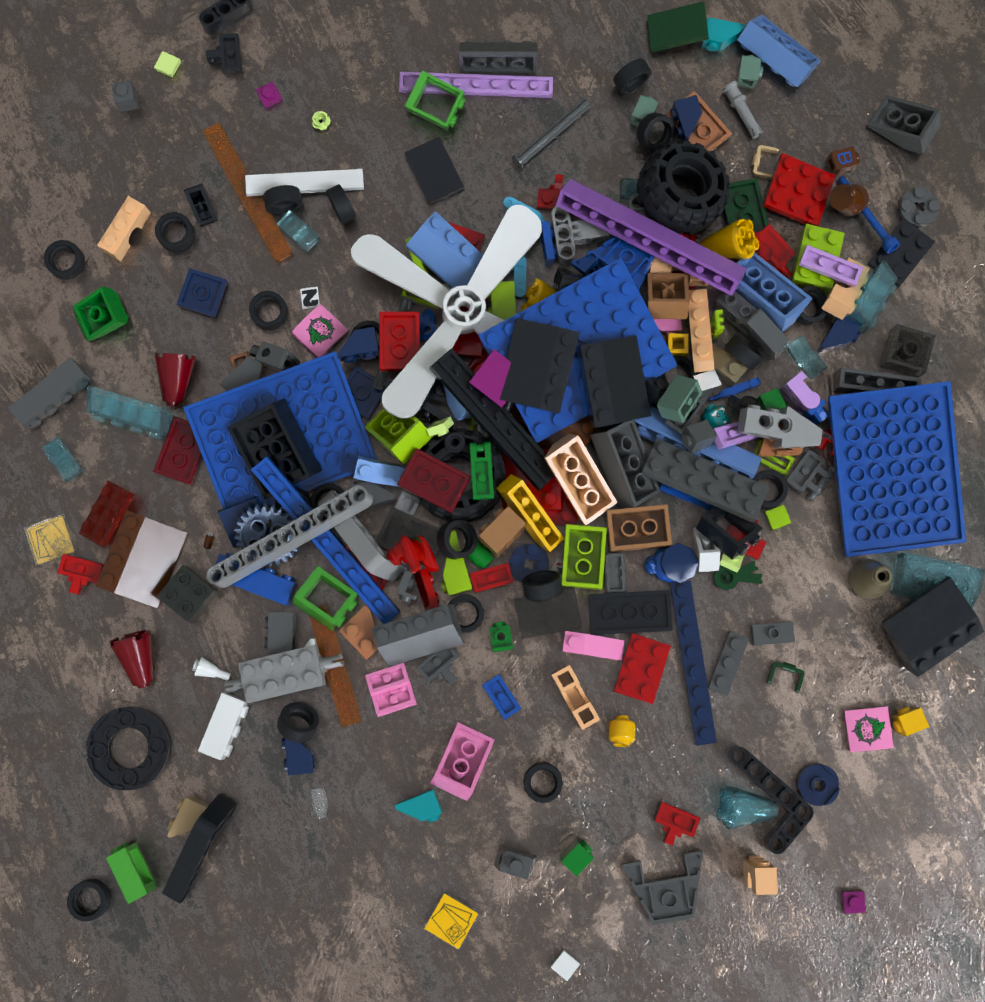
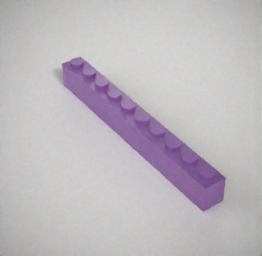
(651, 237)

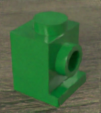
(501, 645)

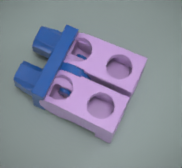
(804, 400)

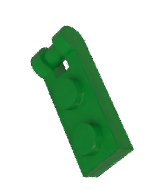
(481, 471)

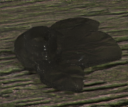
(737, 404)

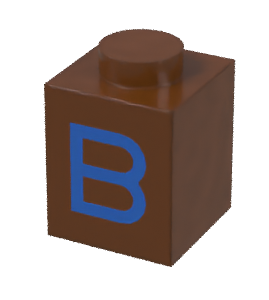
(843, 161)

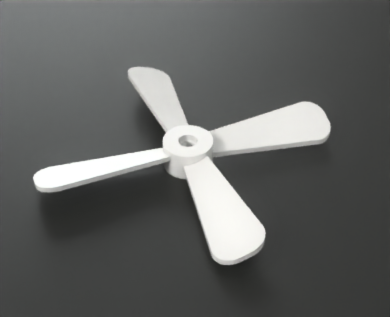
(509, 244)

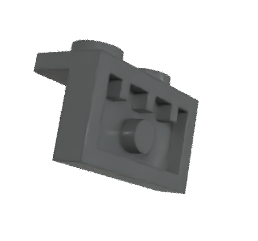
(406, 584)

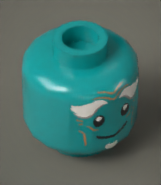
(716, 416)

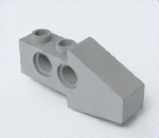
(796, 429)

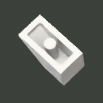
(706, 553)

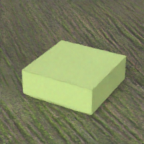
(167, 64)

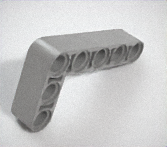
(364, 546)

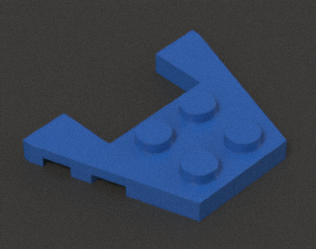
(636, 260)

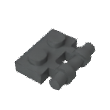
(806, 470)

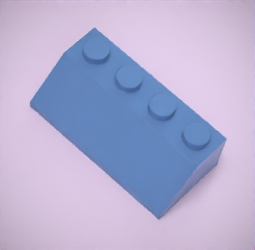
(778, 50)
(445, 251)
(771, 292)

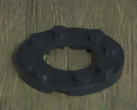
(98, 748)

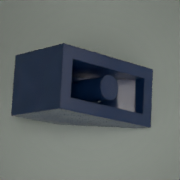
(840, 334)

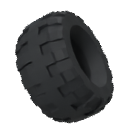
(668, 204)
(467, 508)

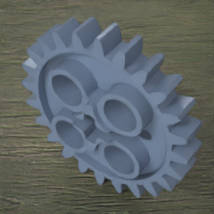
(248, 530)

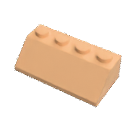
(579, 478)

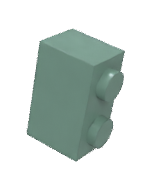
(679, 398)

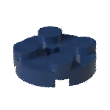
(530, 552)
(806, 785)

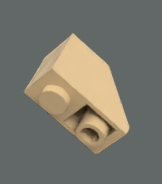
(189, 812)

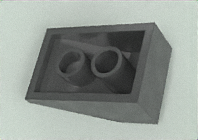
(906, 123)

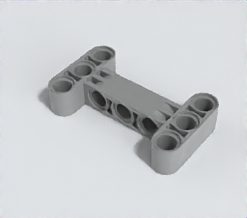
(580, 231)

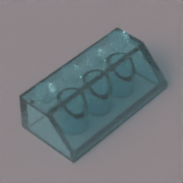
(128, 412)
(918, 574)

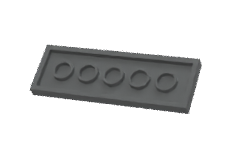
(705, 480)

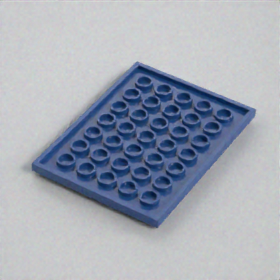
(602, 309)
(321, 406)
(897, 469)

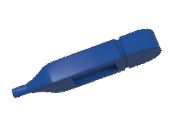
(739, 388)

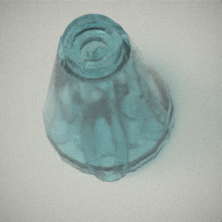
(744, 808)

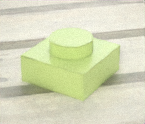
(440, 427)
(734, 564)

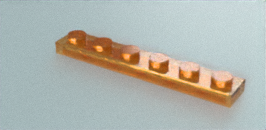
(337, 677)

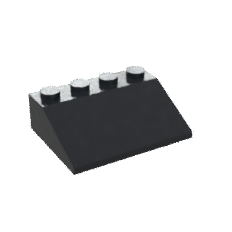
(539, 365)
(613, 381)
(276, 435)
(932, 627)

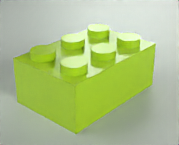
(822, 239)
(398, 434)
(583, 557)

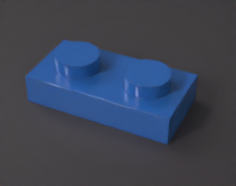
(549, 250)
(501, 697)

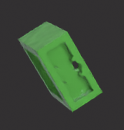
(417, 92)
(300, 599)
(131, 871)

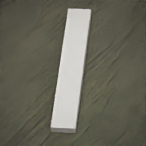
(306, 181)

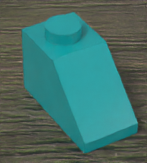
(722, 34)
(422, 806)

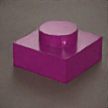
(268, 94)
(853, 901)

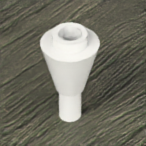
(207, 669)

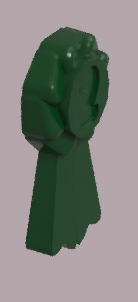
(728, 579)

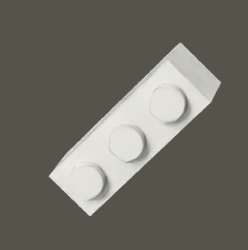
(223, 726)

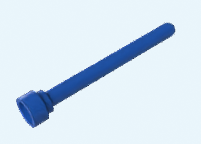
(889, 243)

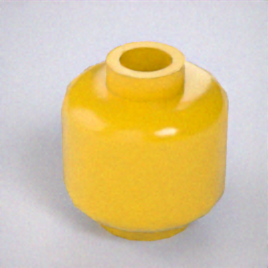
(622, 731)

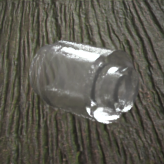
(318, 803)

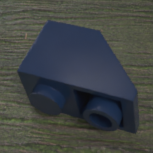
(687, 115)
(359, 345)
(298, 758)

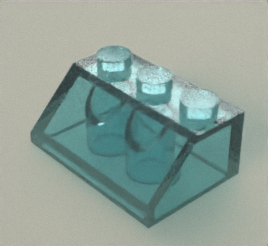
(873, 297)

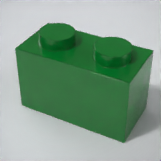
(577, 856)

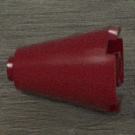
(174, 376)
(135, 656)

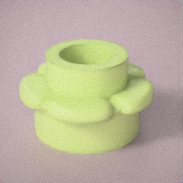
(320, 115)

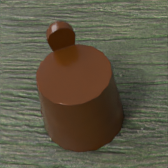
(849, 199)

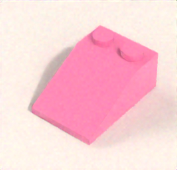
(462, 761)

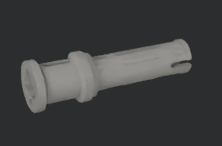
(738, 102)

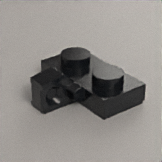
(227, 54)

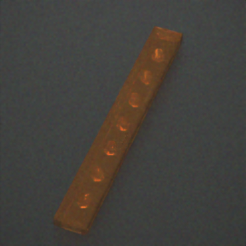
(253, 204)

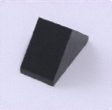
(200, 204)

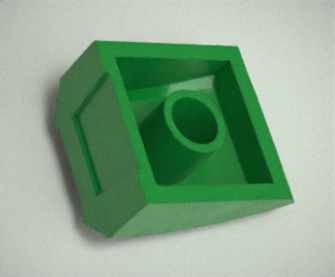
(100, 313)

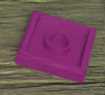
(492, 376)

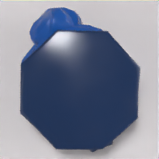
(673, 563)

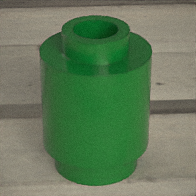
(481, 556)

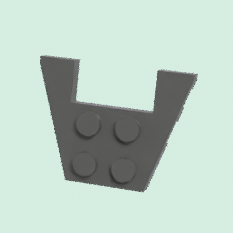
(670, 897)

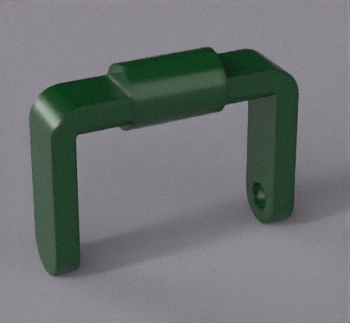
(790, 668)

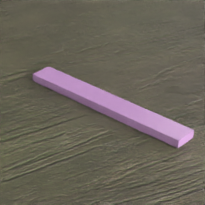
(484, 84)

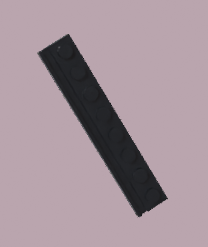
(493, 419)

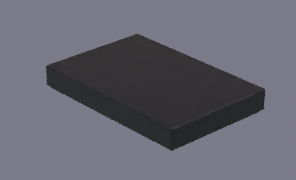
(434, 170)

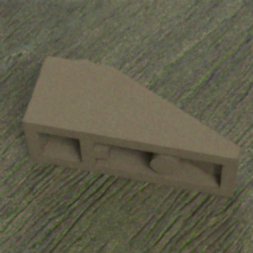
(726, 365)

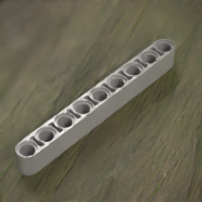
(280, 536)

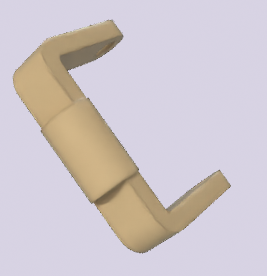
(756, 161)

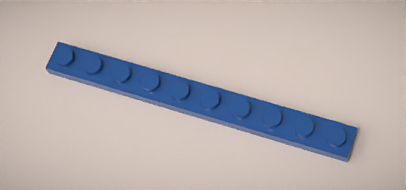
(327, 542)

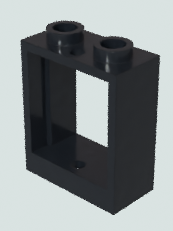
(724, 541)

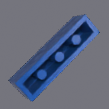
(266, 583)

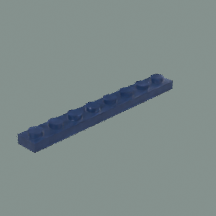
(693, 663)

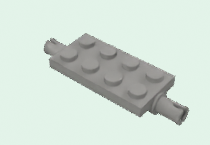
(283, 673)

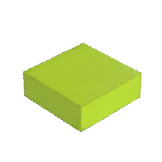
(777, 517)

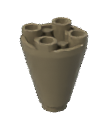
(870, 579)

